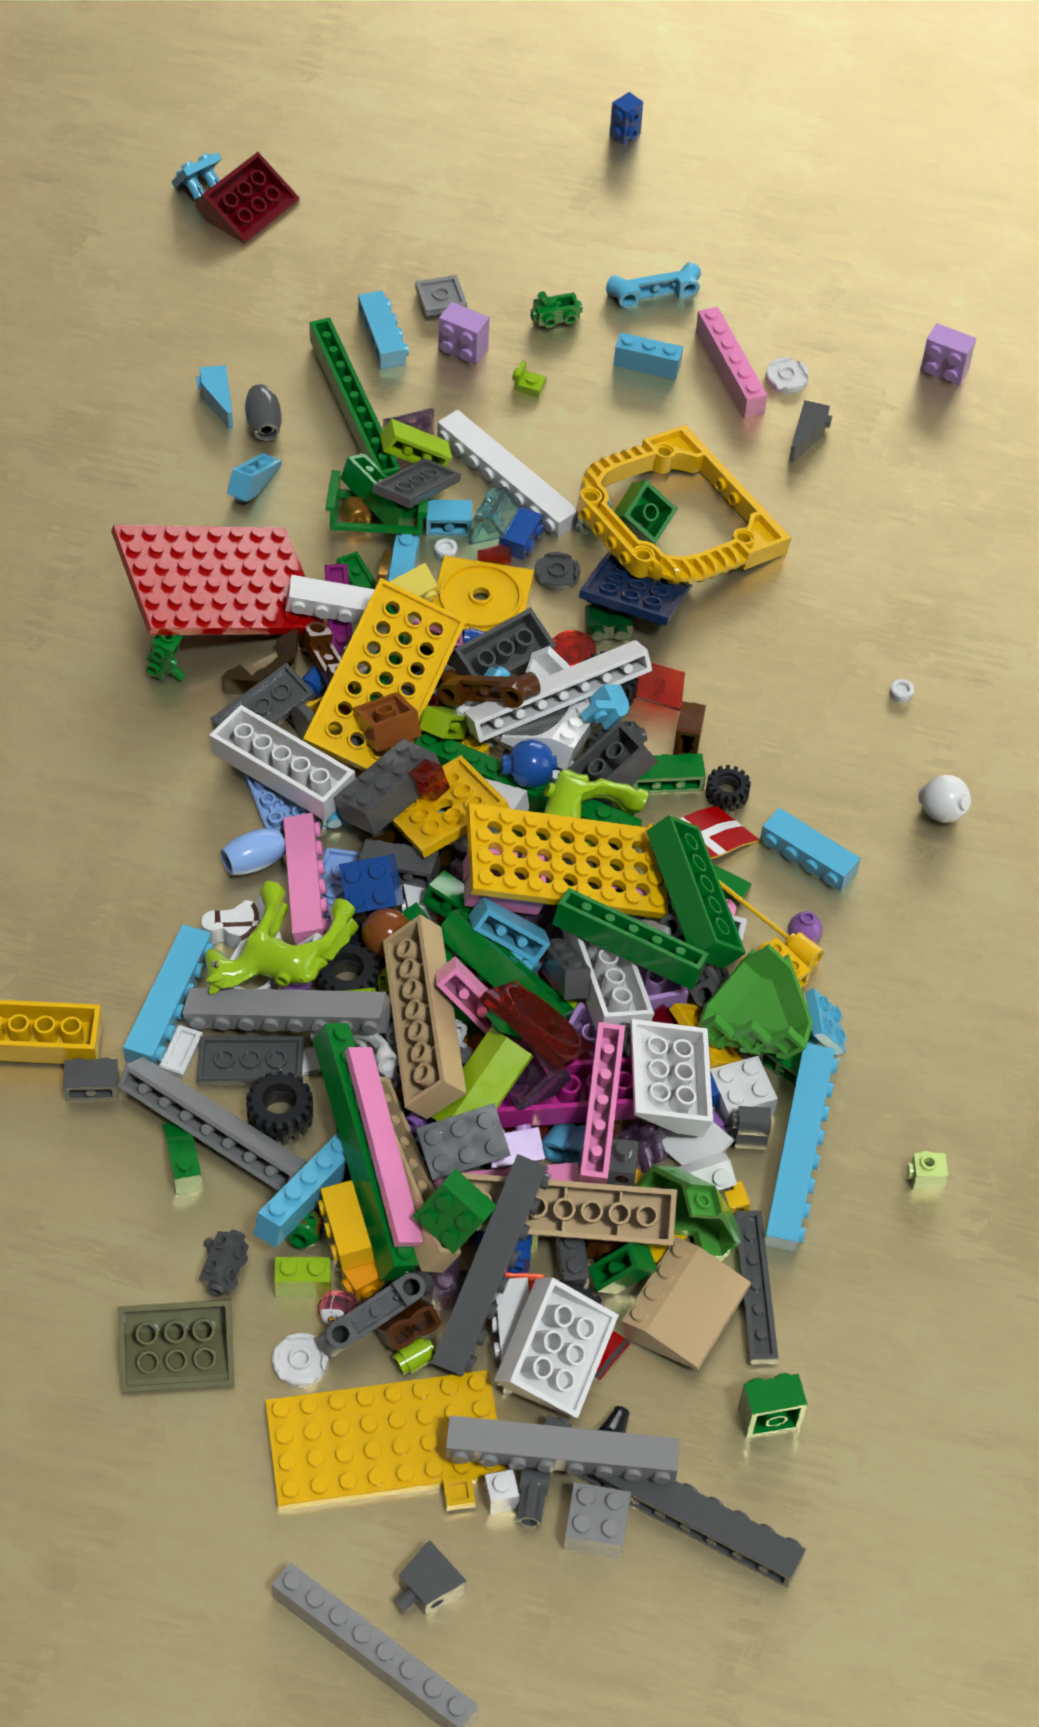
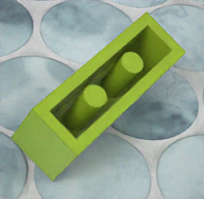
(414, 444)

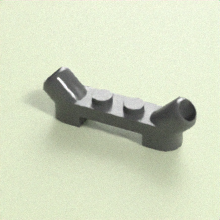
(709, 981)
(375, 1312)

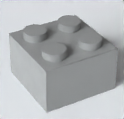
(597, 1520)

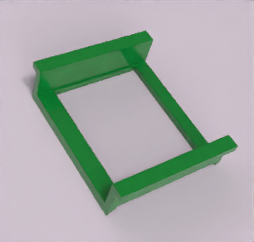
(333, 502)

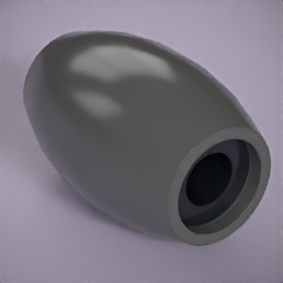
(263, 412)

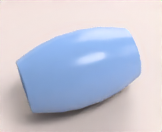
(253, 851)

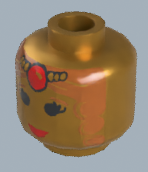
(355, 511)

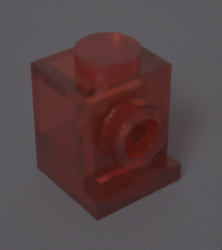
(430, 779)

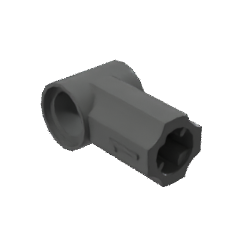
(533, 1492)

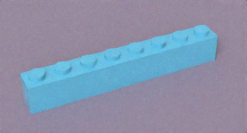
(799, 1148)

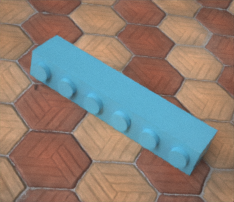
(168, 995)
(301, 1193)

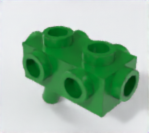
(556, 309)
(162, 657)

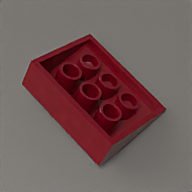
(247, 199)

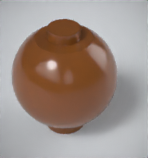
(379, 926)

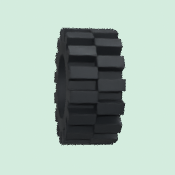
(731, 777)

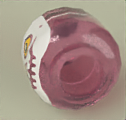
(335, 1305)

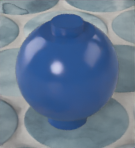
(530, 763)

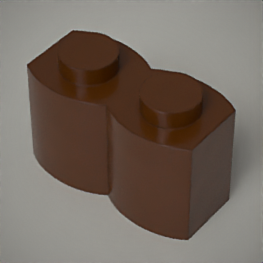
(404, 1328)

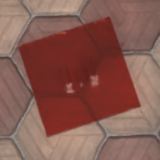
(661, 687)

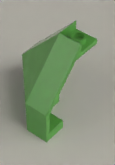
(759, 1008)
(699, 1210)

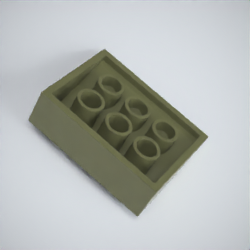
(176, 1345)

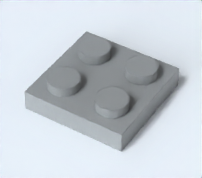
(438, 293)

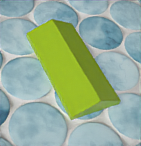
(489, 1074)

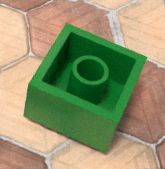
(645, 511)
(454, 1211)
(772, 1404)

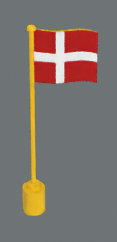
(725, 835)

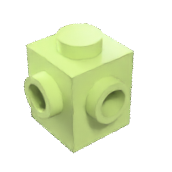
(928, 1170)

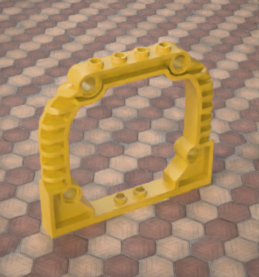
(682, 451)

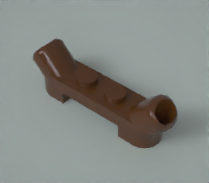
(318, 644)
(511, 691)

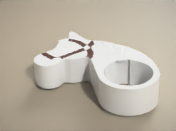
(235, 927)

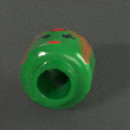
(308, 1231)

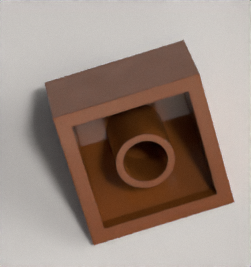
(388, 721)

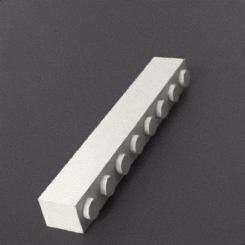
(506, 470)
(561, 690)

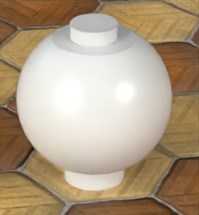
(945, 798)

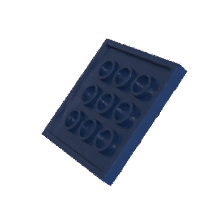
(639, 597)

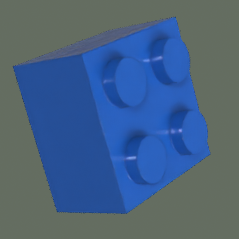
(372, 883)

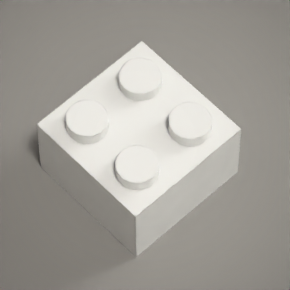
(743, 1085)

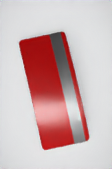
(614, 1348)

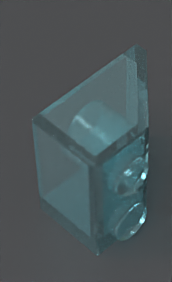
(493, 516)

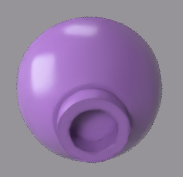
(806, 923)

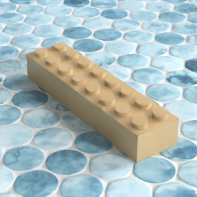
(423, 1018)
(594, 1211)

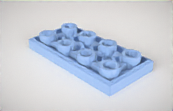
(272, 805)

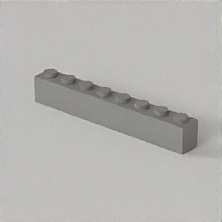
(286, 1009)
(210, 1123)
(562, 1449)
(373, 1649)

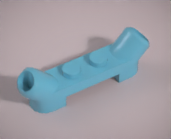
(630, 291)

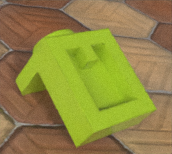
(528, 381)

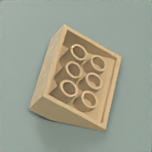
(685, 1304)

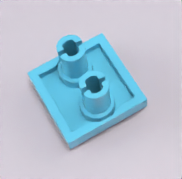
(191, 172)
(826, 1022)

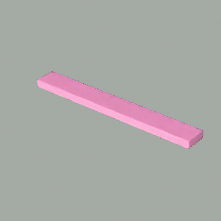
(383, 1147)

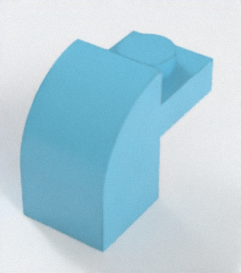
(607, 706)

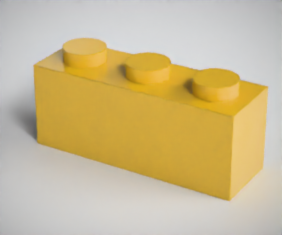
(345, 1225)

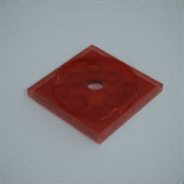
(537, 1023)

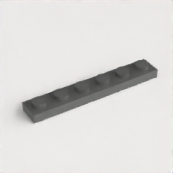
(758, 1299)

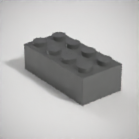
(503, 645)
(383, 788)

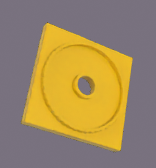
(505, 585)
(433, 830)

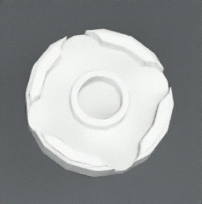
(787, 375)
(299, 1360)

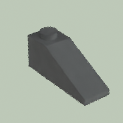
(810, 427)

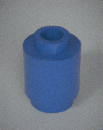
(315, 680)

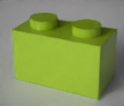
(444, 722)
(302, 1276)

